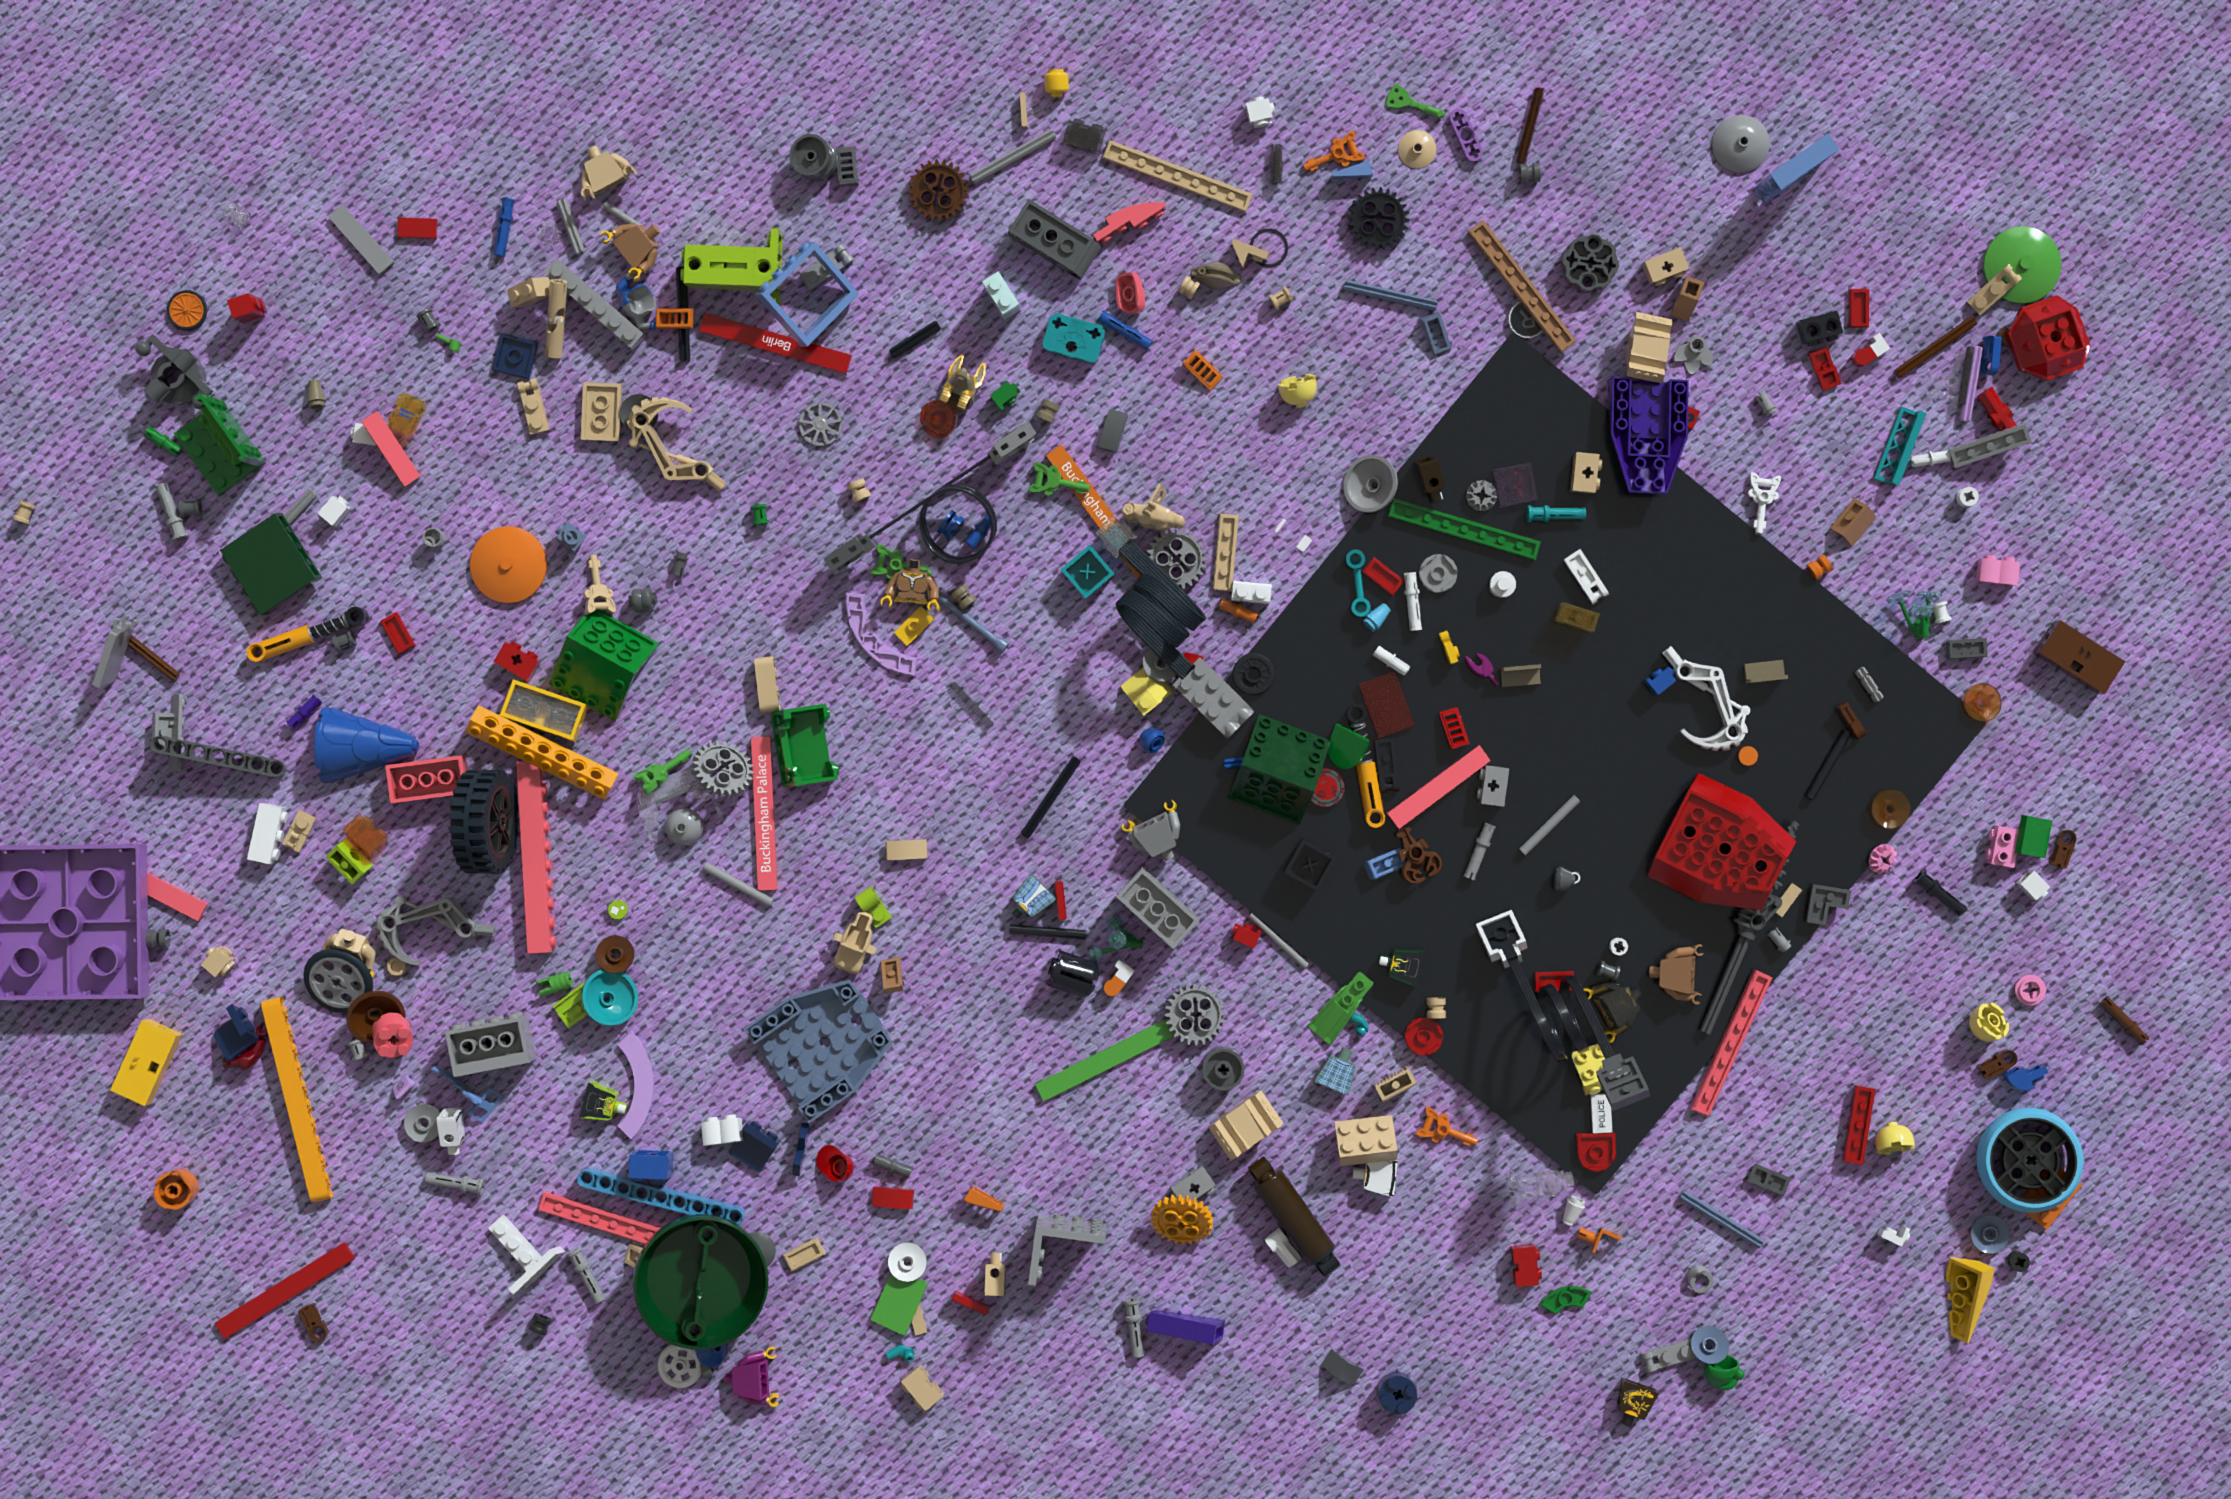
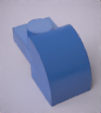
(2022, 1079)

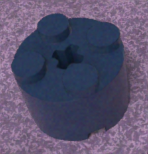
(1402, 1402)

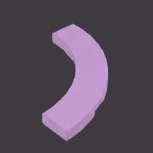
(871, 642)
(643, 1084)

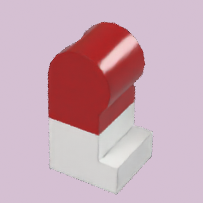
(1866, 355)

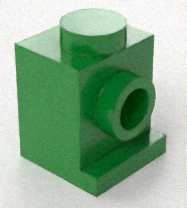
(1005, 395)

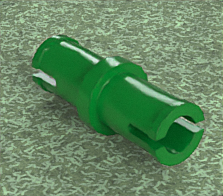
(163, 441)

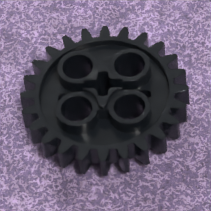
(1378, 201)

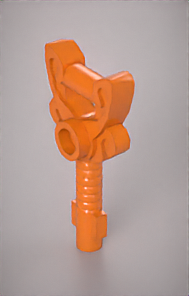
(1337, 153)
(1443, 1129)

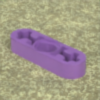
(1455, 124)

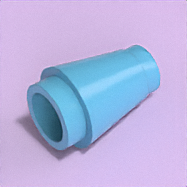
(1376, 617)

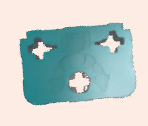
(1075, 332)

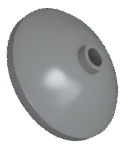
(1730, 151)
(1361, 479)

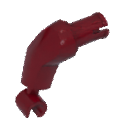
(251, 1055)

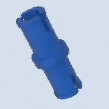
(980, 530)

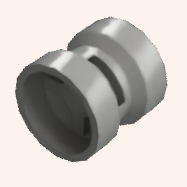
(431, 535)

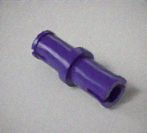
(304, 712)

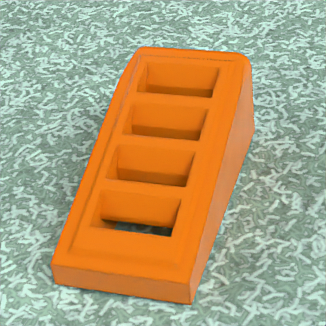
(661, 318)
(1191, 358)
(980, 1198)

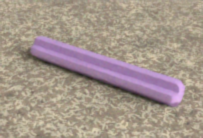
(1966, 410)

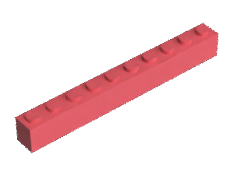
(535, 858)

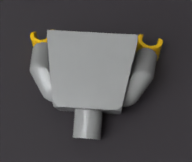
(1156, 834)

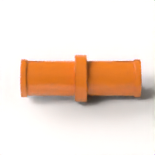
(1238, 610)

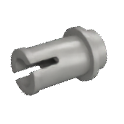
(1765, 403)
(1780, 941)

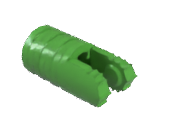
(557, 983)

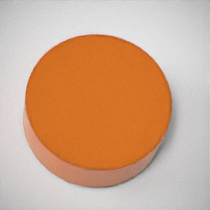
(1747, 755)

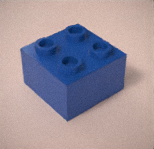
(651, 1165)

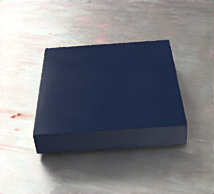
(515, 356)

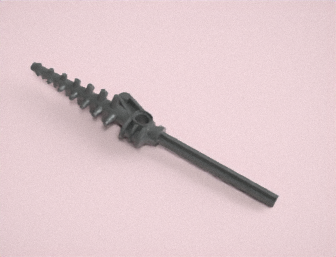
(1747, 929)

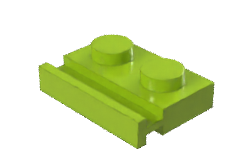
(571, 1008)

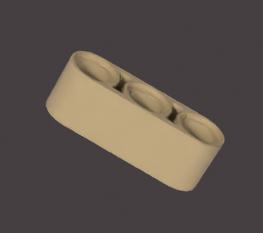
(766, 684)

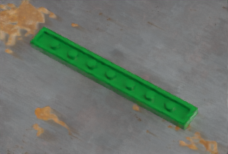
(1464, 529)

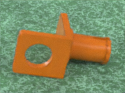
(1594, 1238)

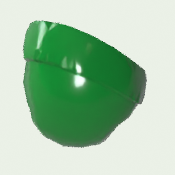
(1724, 1374)

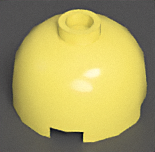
(1298, 390)
(1988, 1022)
(1894, 1138)

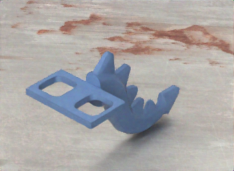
(472, 1096)

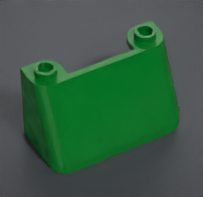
(803, 745)

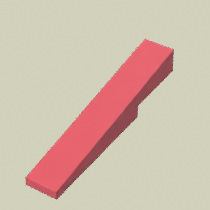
(1438, 787)

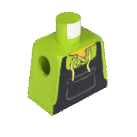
(601, 1102)

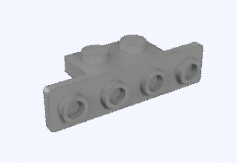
(171, 726)

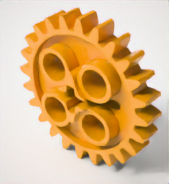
(1181, 1219)

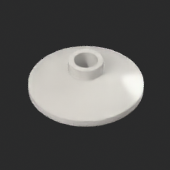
(897, 1258)

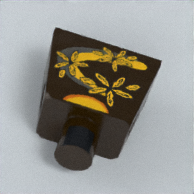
(1635, 1400)

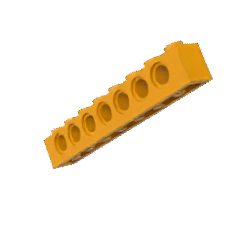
(541, 752)

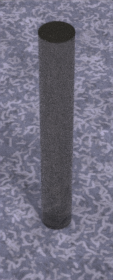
(1965, 375)
(971, 704)

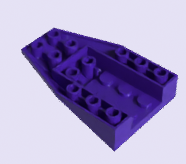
(1648, 430)

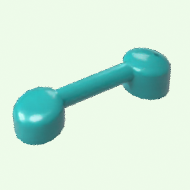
(1360, 605)

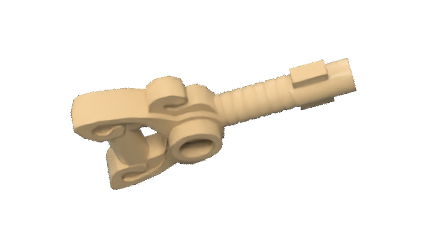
(598, 590)

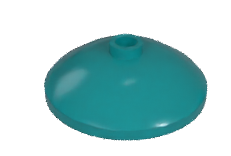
(621, 995)

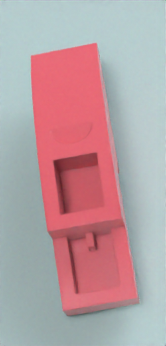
(1135, 215)

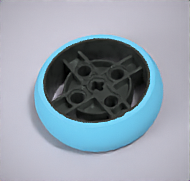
(2030, 1141)

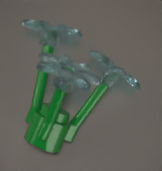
(1921, 625)

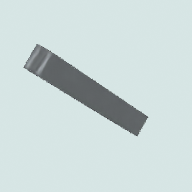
(209, 752)

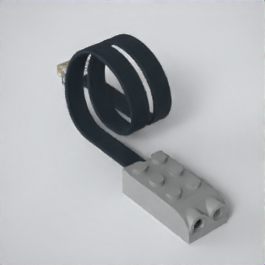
(1160, 617)

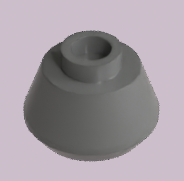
(1563, 880)

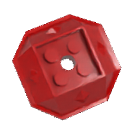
(2032, 342)

